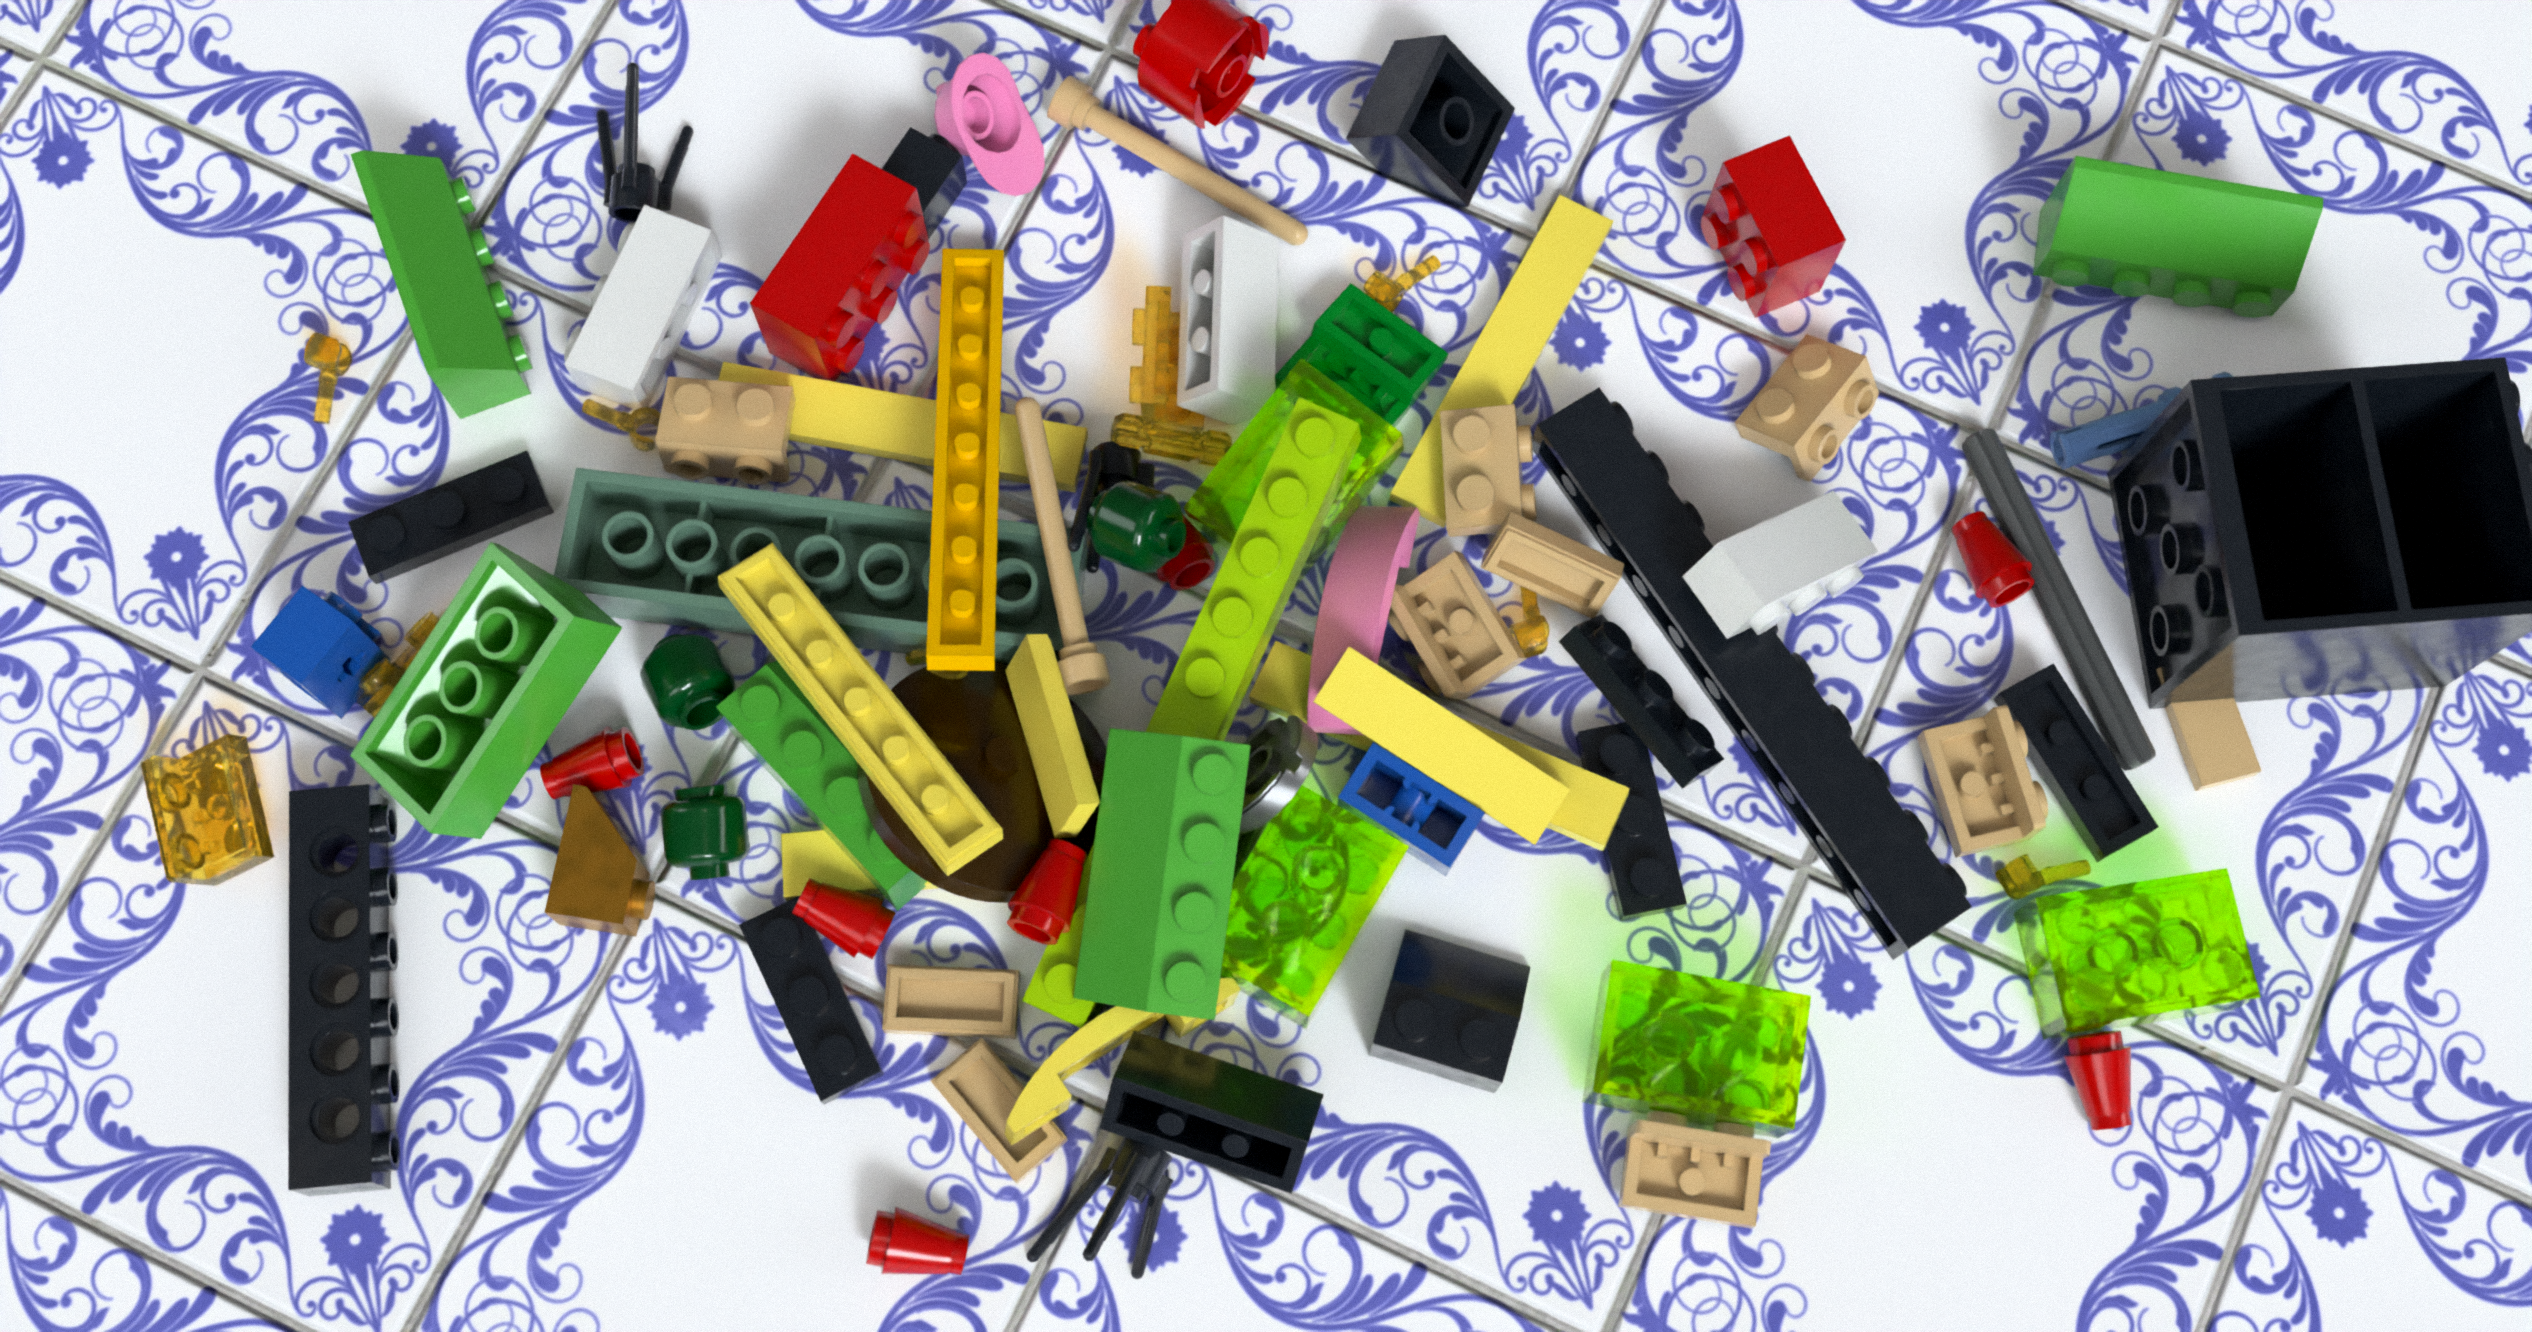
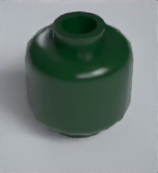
(1136, 526)
(687, 681)
(705, 831)

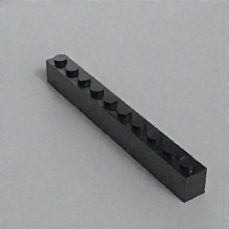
(1752, 680)

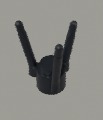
(635, 181)
(1106, 467)
(1133, 1173)

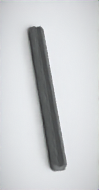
(2059, 601)

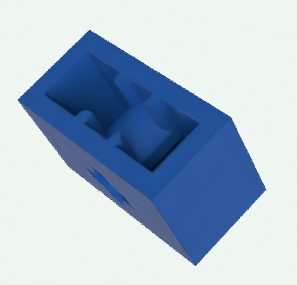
(321, 648)
(1410, 808)

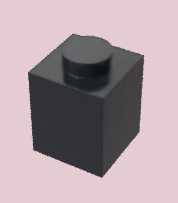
(933, 169)

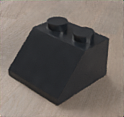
(1431, 119)
(1451, 1011)

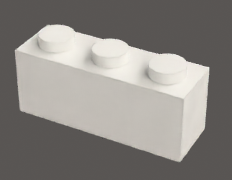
(642, 308)
(1227, 320)
(1781, 566)

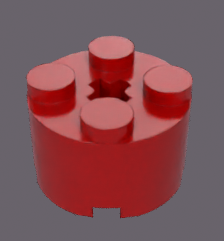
(1200, 58)

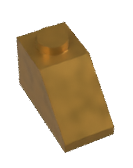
(597, 873)

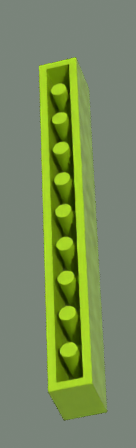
(1229, 632)

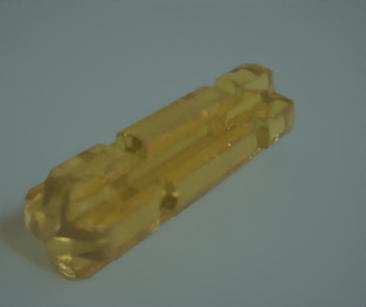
(1170, 439)

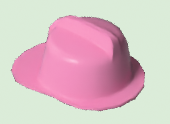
(989, 123)

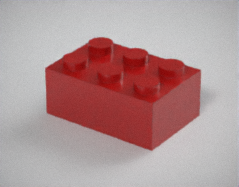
(842, 271)

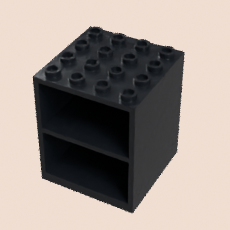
(2327, 531)

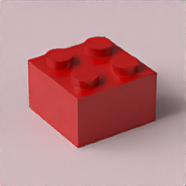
(1771, 227)

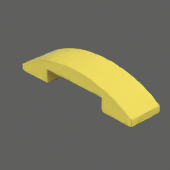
(1045, 1092)

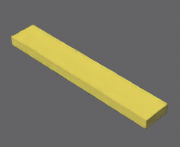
(1509, 341)
(901, 425)
(861, 709)
(1584, 815)

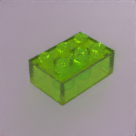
(1229, 488)
(1305, 903)
(2136, 953)
(1697, 1048)

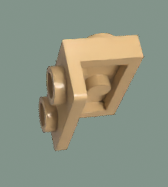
(1811, 404)
(725, 430)
(1484, 469)
(1453, 629)
(1984, 782)
(1693, 1170)

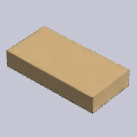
(1552, 565)
(2212, 741)
(951, 1001)
(984, 1096)

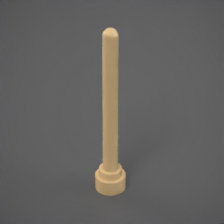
(1077, 107)
(1079, 663)

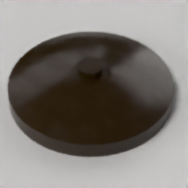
(983, 740)

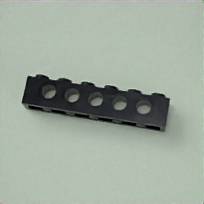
(319, 828)

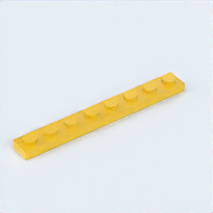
(966, 463)

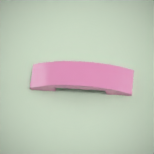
(1358, 597)

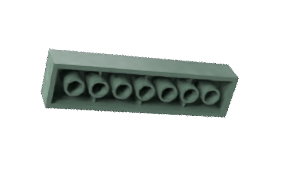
(659, 543)

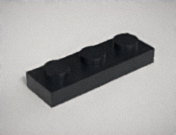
(450, 517)
(1642, 699)
(2077, 764)
(1640, 845)
(811, 1002)

